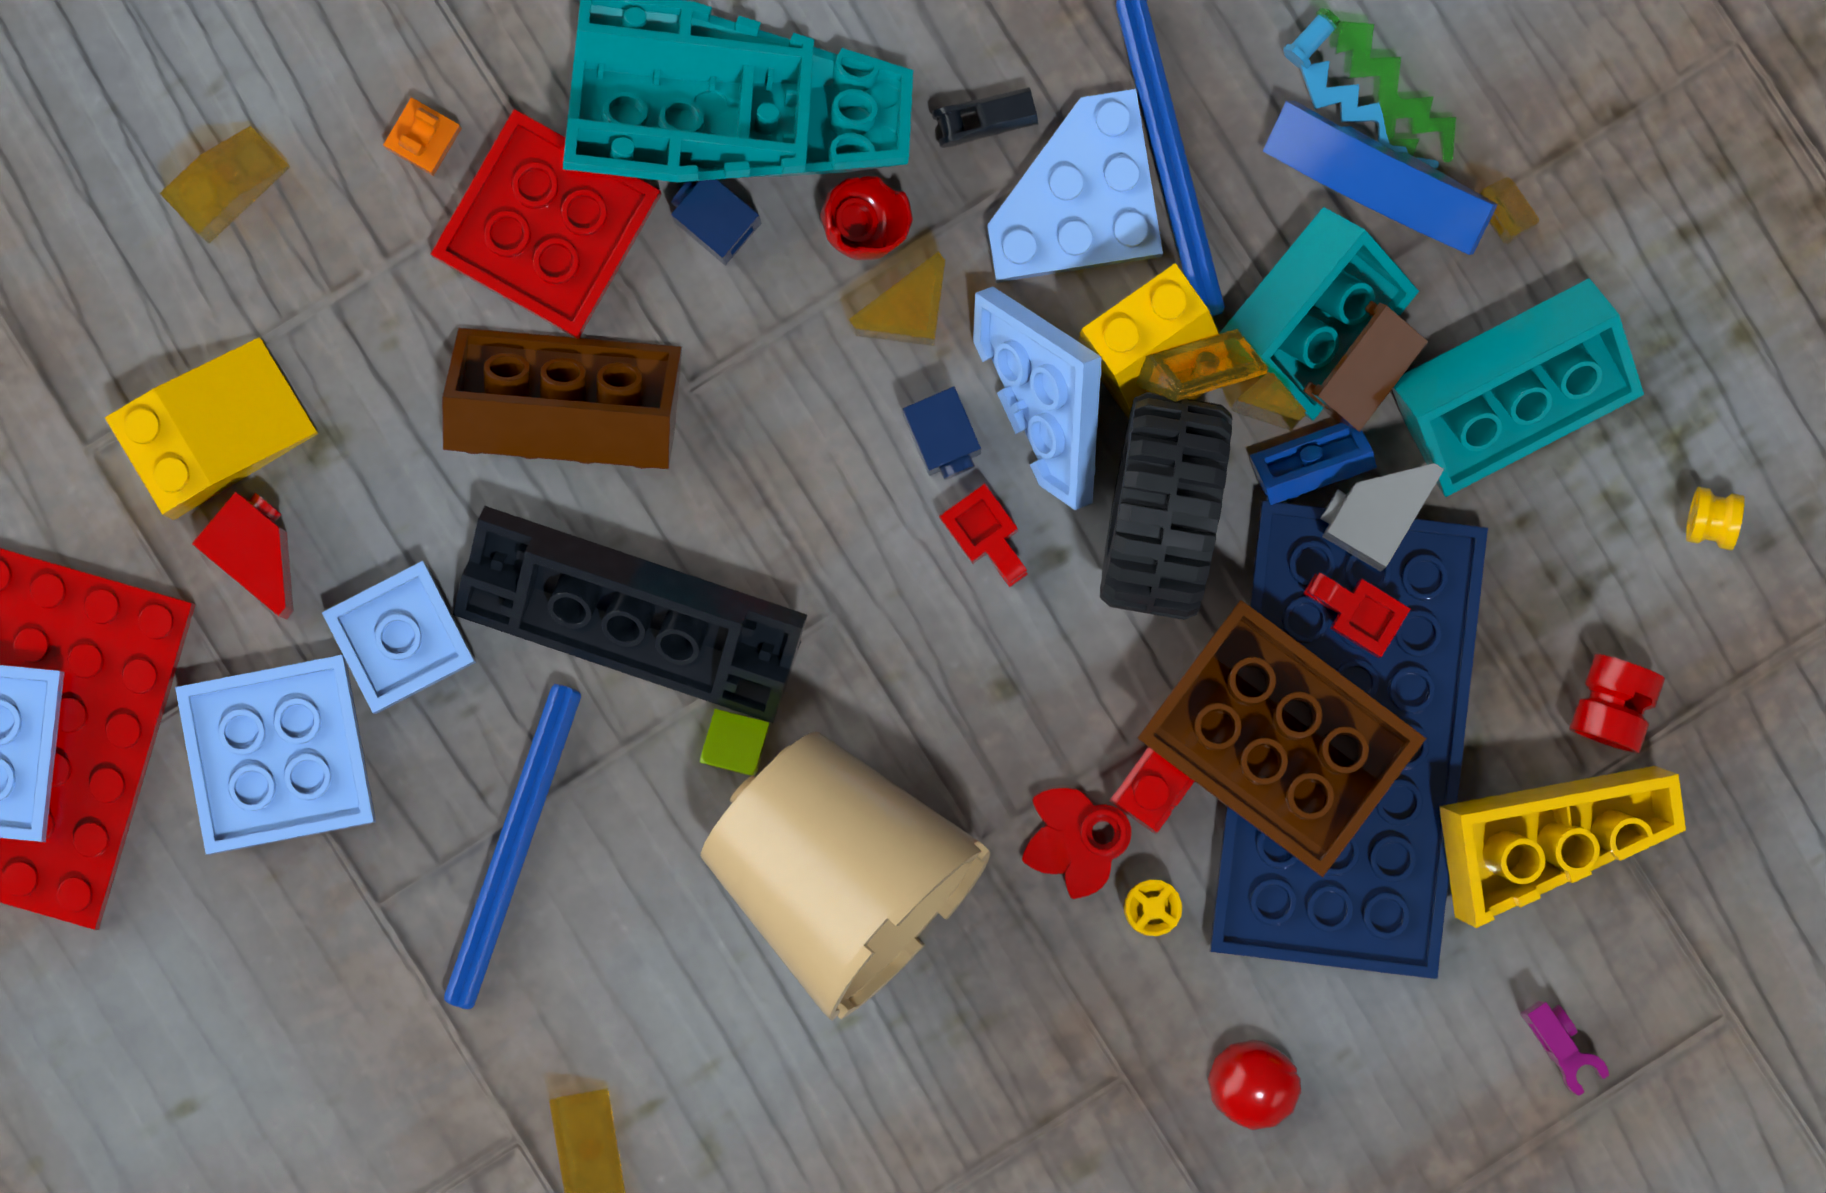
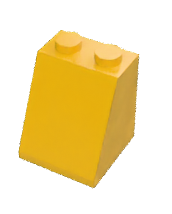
(1146, 322)

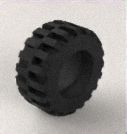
(1166, 506)

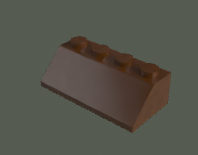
(561, 398)

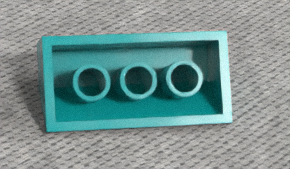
(1519, 386)

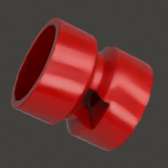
(1617, 703)

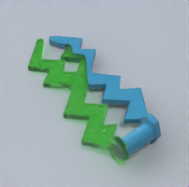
(1389, 105)

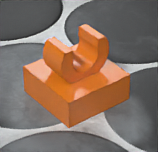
(422, 136)

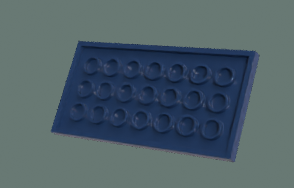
(1390, 883)

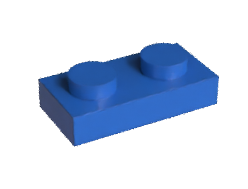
(1312, 462)

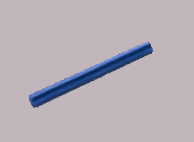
(1169, 152)
(512, 846)

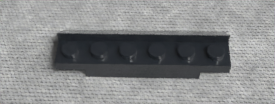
(629, 614)

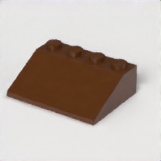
(1281, 738)

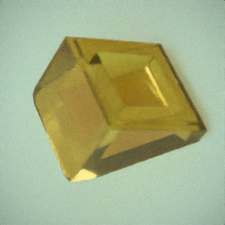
(1513, 213)

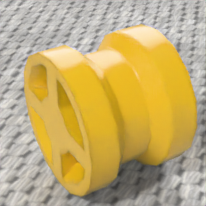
(1715, 518)
(1164, 907)

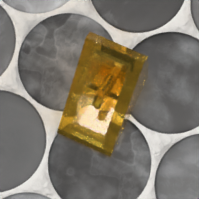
(907, 309)

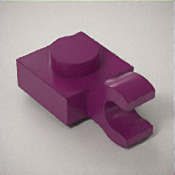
(1554, 1032)

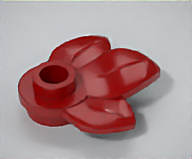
(1068, 842)

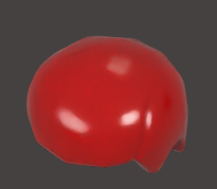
(866, 218)
(1254, 1084)

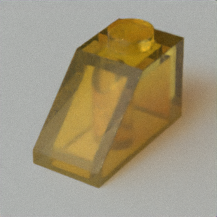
(224, 182)

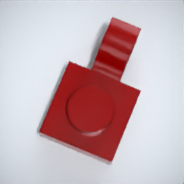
(982, 529)
(1364, 615)

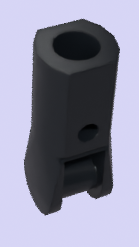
(995, 116)

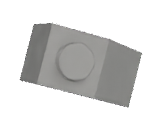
(1378, 513)

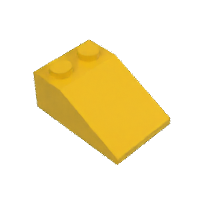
(211, 427)

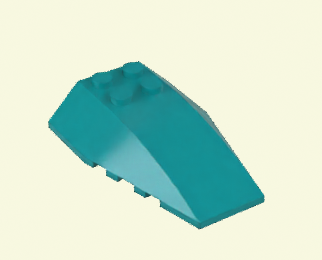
(712, 98)

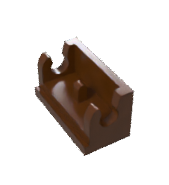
(1368, 368)

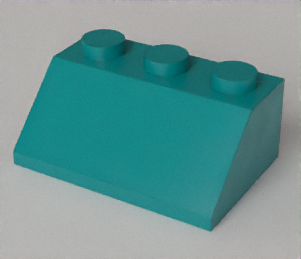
(1316, 302)

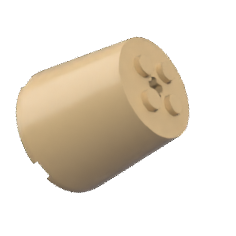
(839, 869)

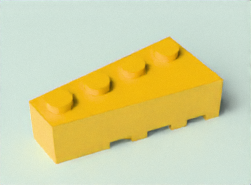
(1535, 839)

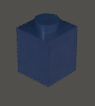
(714, 217)
(942, 433)

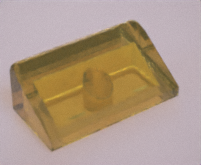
(1201, 366)
(1271, 403)
(587, 1142)

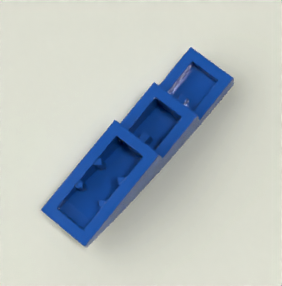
(1380, 177)

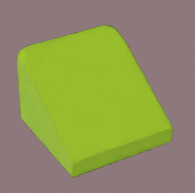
(734, 742)

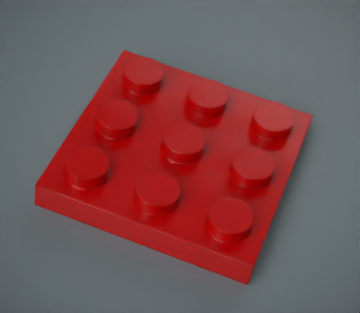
(543, 230)

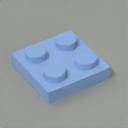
(398, 637)

